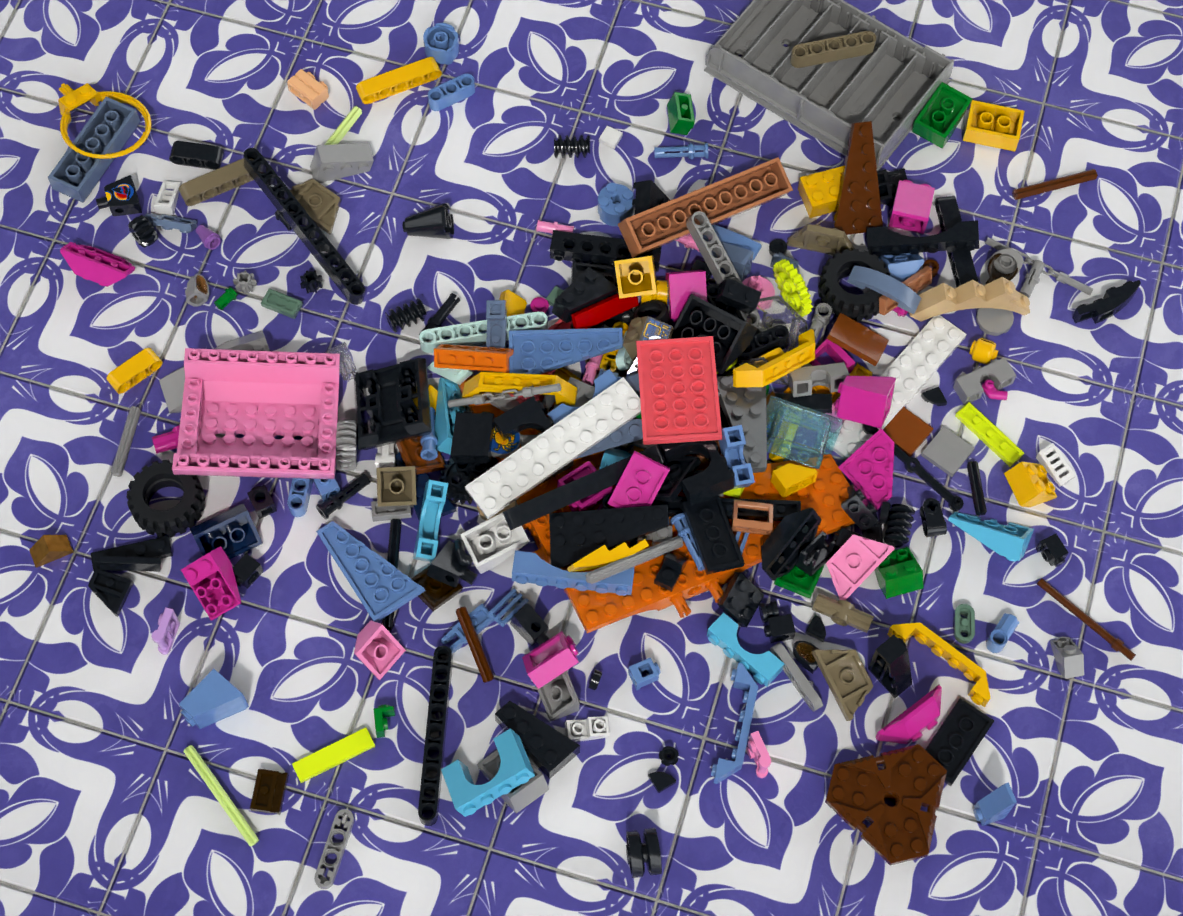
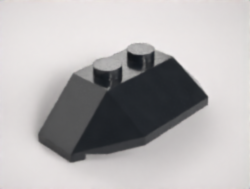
(787, 541)

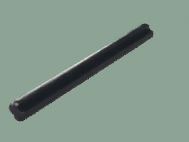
(393, 554)

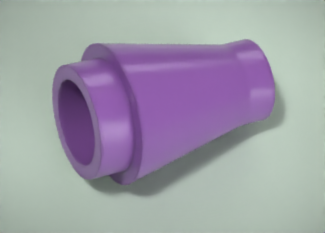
(209, 238)

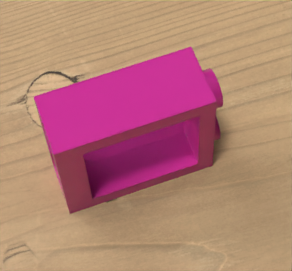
(550, 659)

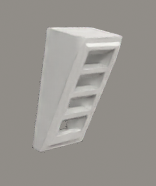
(167, 204)
(1060, 461)

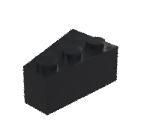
(647, 196)

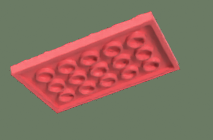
(678, 390)

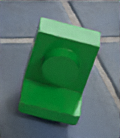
(381, 723)

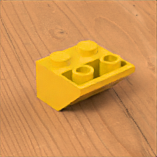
(1030, 484)

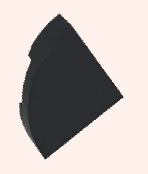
(934, 396)
(817, 629)
(661, 780)

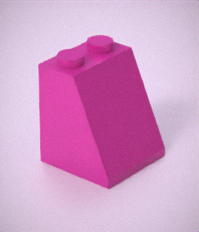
(911, 206)
(865, 399)

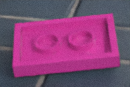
(638, 482)

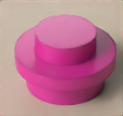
(539, 304)

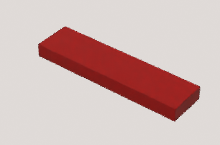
(602, 311)

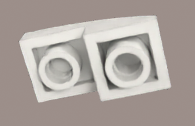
(587, 729)

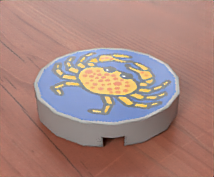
(504, 448)

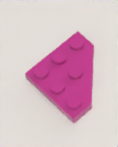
(873, 468)

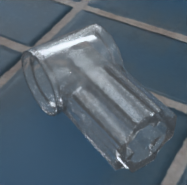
(347, 367)

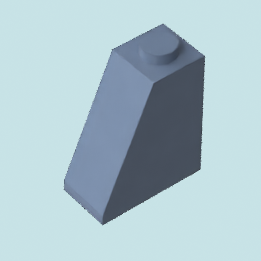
(740, 258)

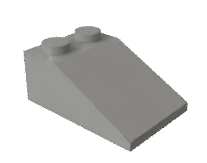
(521, 795)

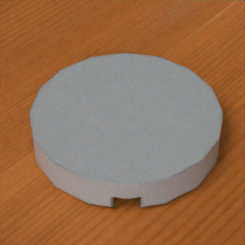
(994, 321)

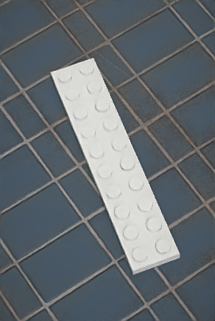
(911, 371)
(554, 448)

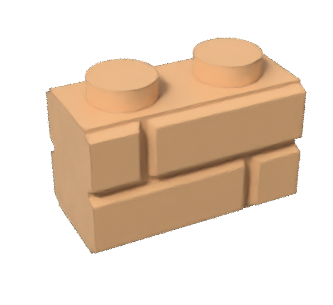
(308, 89)

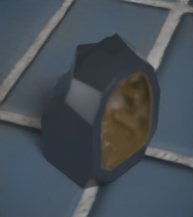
(804, 656)

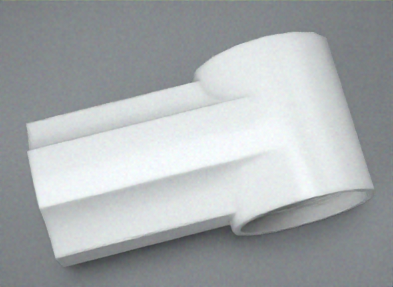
(385, 456)

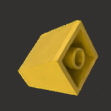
(636, 276)

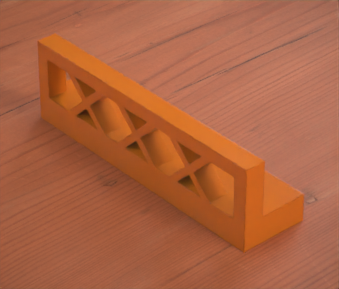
(472, 357)

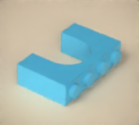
(513, 771)

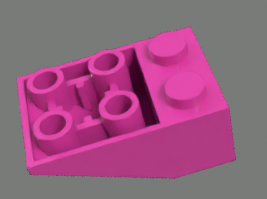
(213, 582)

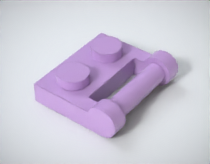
(166, 631)

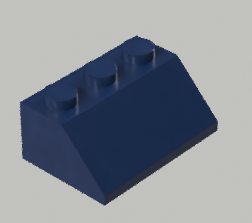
(230, 530)

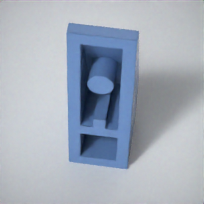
(995, 805)

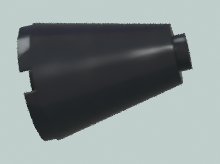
(431, 223)

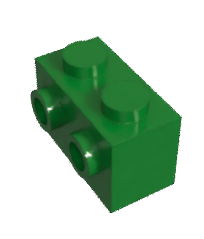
(680, 113)

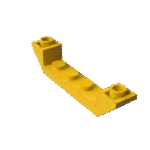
(751, 376)
(505, 381)
(980, 692)

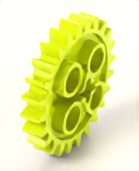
(792, 287)

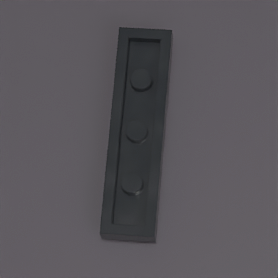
(155, 547)

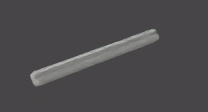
(634, 560)

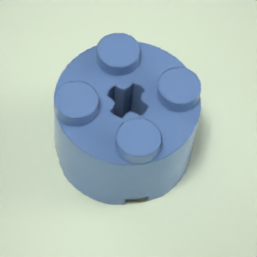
(441, 43)
(615, 204)

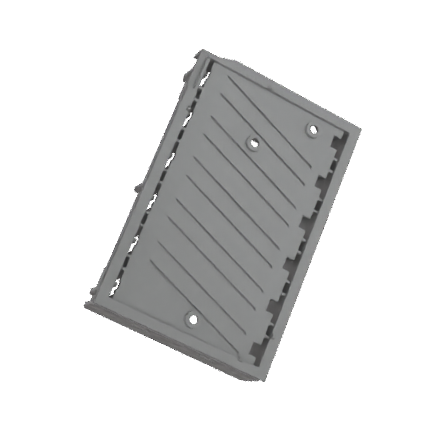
(830, 95)

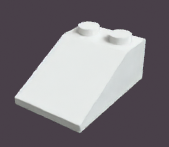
(493, 542)

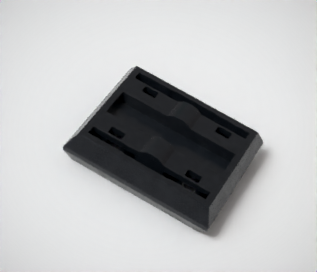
(394, 405)

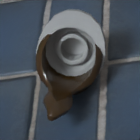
(1004, 264)

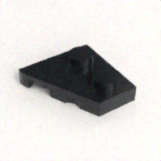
(110, 589)

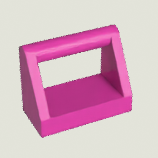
(835, 353)

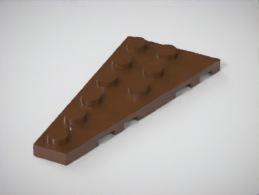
(859, 188)

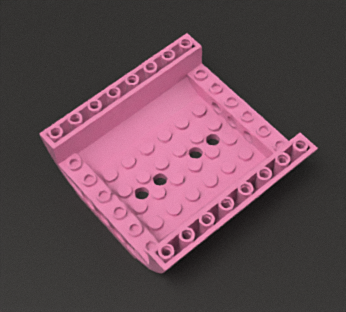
(260, 398)

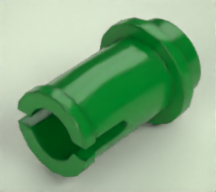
(225, 298)

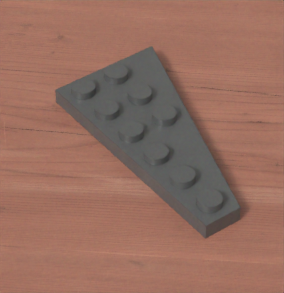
(747, 408)

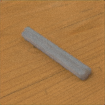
(125, 442)

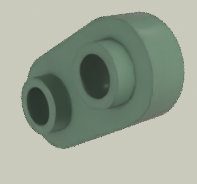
(964, 624)

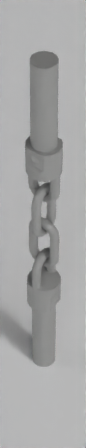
(1061, 277)
(526, 392)

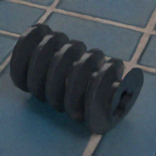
(572, 146)
(406, 315)
(898, 525)

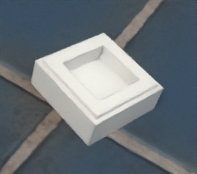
(610, 137)

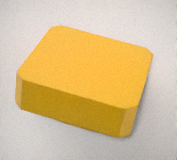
(514, 304)

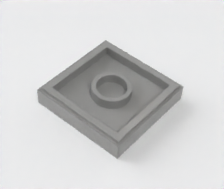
(947, 451)

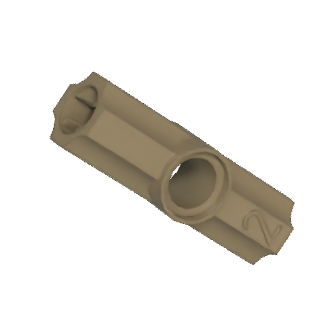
(842, 612)

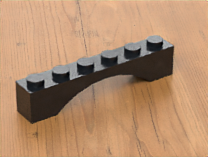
(959, 237)

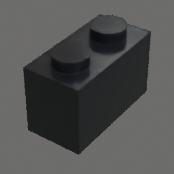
(738, 296)

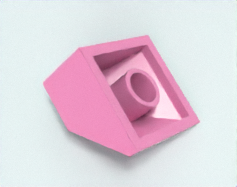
(377, 649)

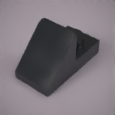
(671, 570)

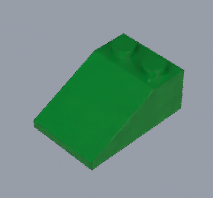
(941, 115)

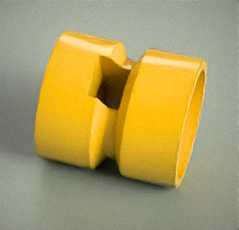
(661, 295)

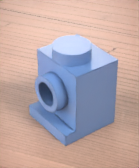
(645, 666)

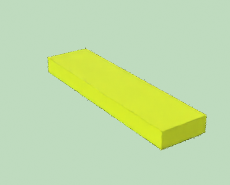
(989, 434)
(333, 755)

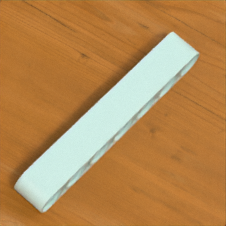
(473, 330)

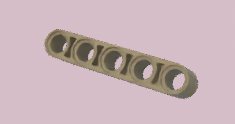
(833, 49)
(215, 183)

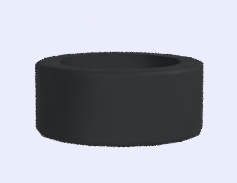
(653, 307)

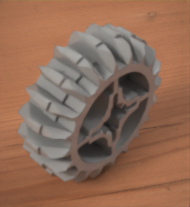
(346, 445)

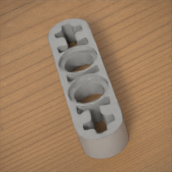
(797, 677)
(337, 849)

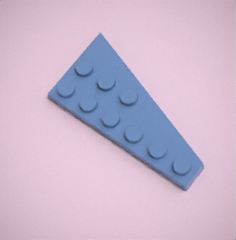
(552, 349)
(372, 577)

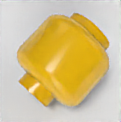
(983, 351)

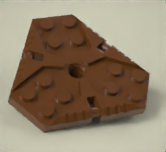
(910, 781)

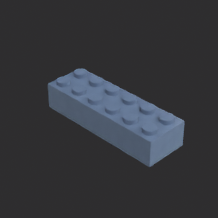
(102, 134)

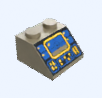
(641, 329)

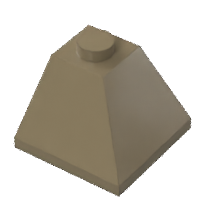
(396, 486)

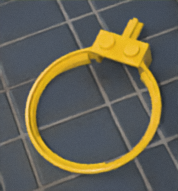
(85, 93)

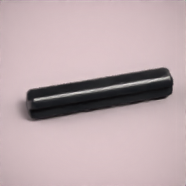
(976, 488)

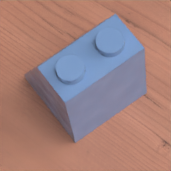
(212, 701)

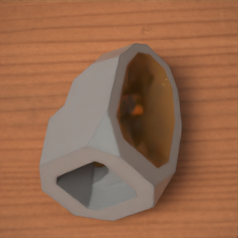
(197, 290)

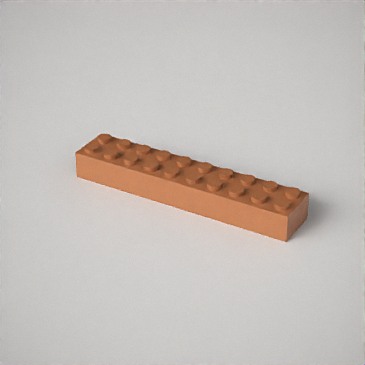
(718, 201)

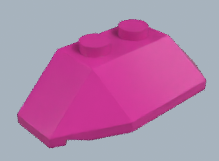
(96, 264)
(914, 720)

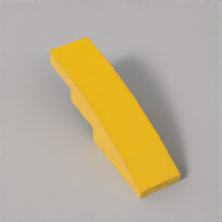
(603, 557)

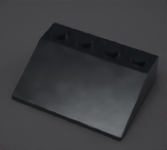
(729, 333)

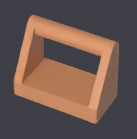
(751, 526)

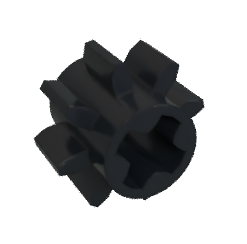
(311, 281)

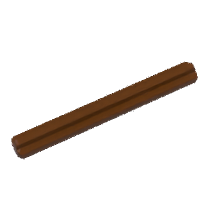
(1054, 184)

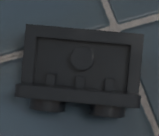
(860, 509)

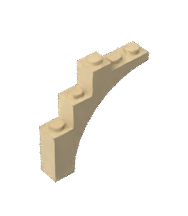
(971, 295)

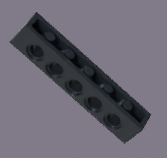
(597, 245)

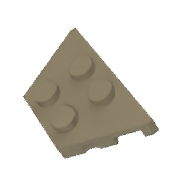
(318, 202)
(820, 239)
(845, 678)

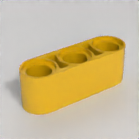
(134, 370)

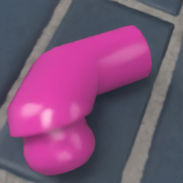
(991, 391)

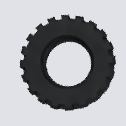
(842, 302)
(168, 521)

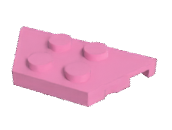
(855, 563)

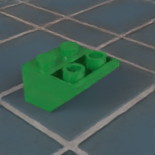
(899, 573)

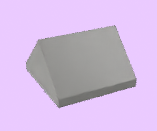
(559, 697)

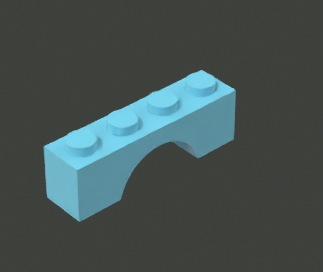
(430, 515)
(763, 666)

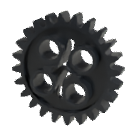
(460, 475)

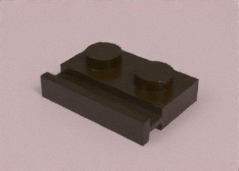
(269, 791)

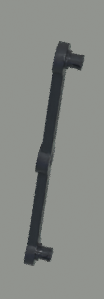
(955, 503)

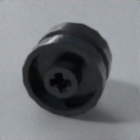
(645, 852)

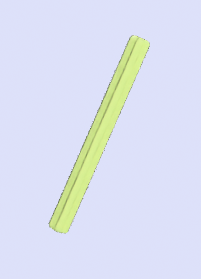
(221, 795)

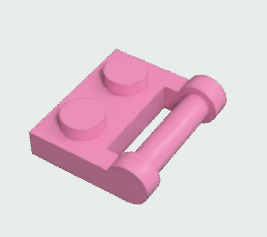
(758, 751)

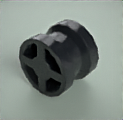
(768, 610)

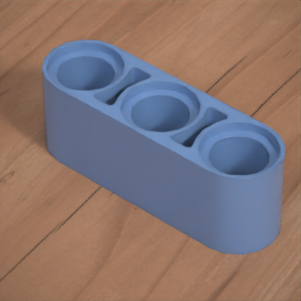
(461, 88)
(299, 496)

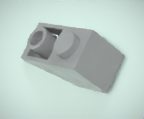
(1068, 657)

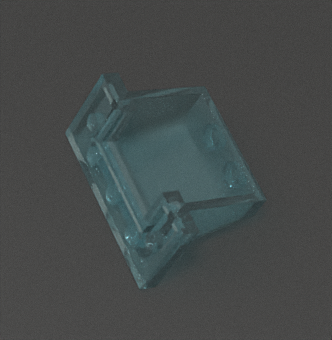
(800, 432)

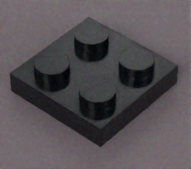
(741, 599)

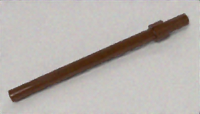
(1116, 644)

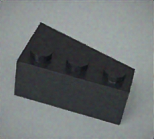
(582, 293)
(892, 666)

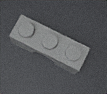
(828, 375)
(969, 387)

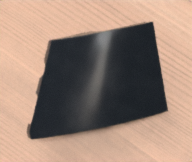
(888, 184)

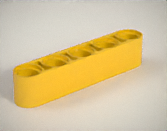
(398, 80)

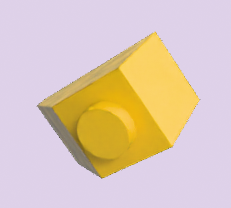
(792, 478)

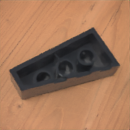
(542, 743)

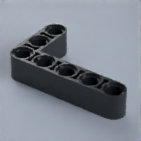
(767, 337)

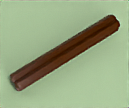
(474, 644)

